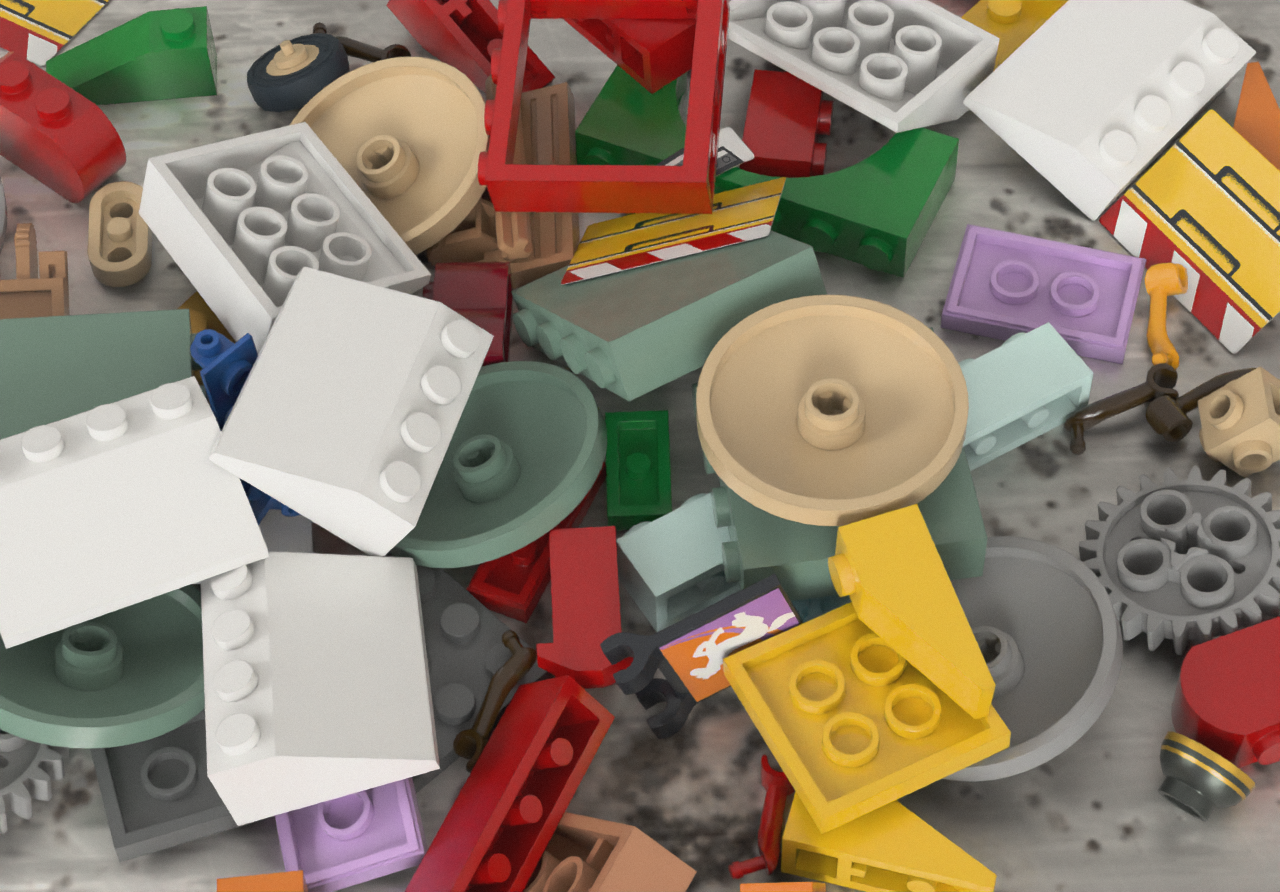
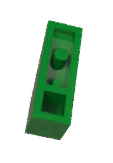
(144, 60)

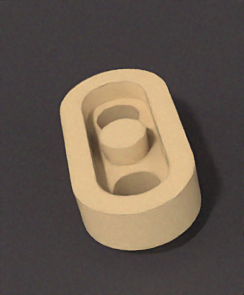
(118, 235)

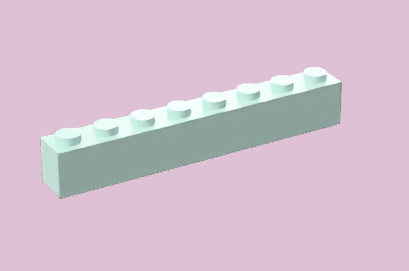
(1013, 397)

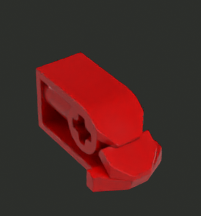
(583, 605)

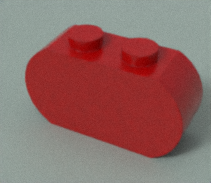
(55, 131)
(1232, 695)

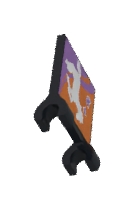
(694, 651)

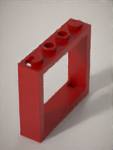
(606, 187)

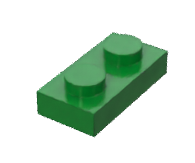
(637, 467)

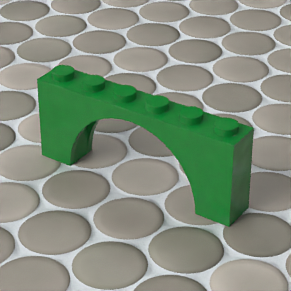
(860, 213)

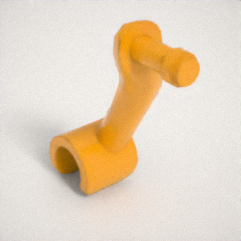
(1160, 282)

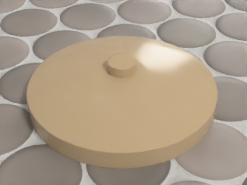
(408, 140)
(831, 409)

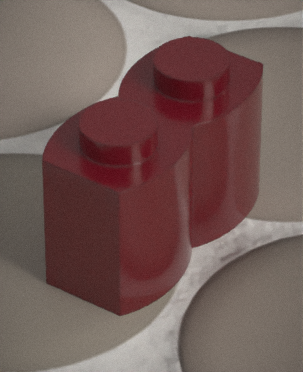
(481, 295)

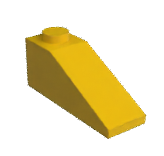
(910, 602)
(880, 853)

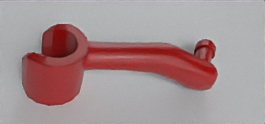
(769, 832)

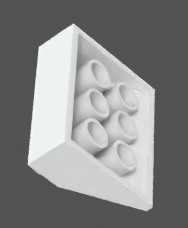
(885, 58)
(1108, 91)
(259, 211)
(353, 406)
(116, 511)
(314, 680)

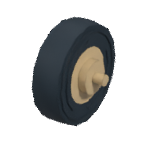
(296, 71)

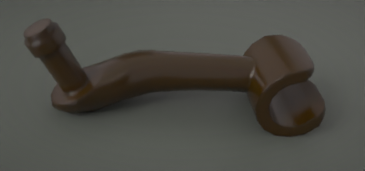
(1159, 382)
(1169, 415)
(472, 741)

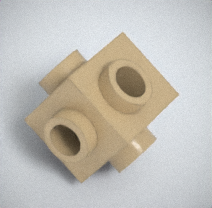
(1243, 423)

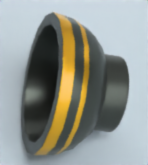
(1199, 777)

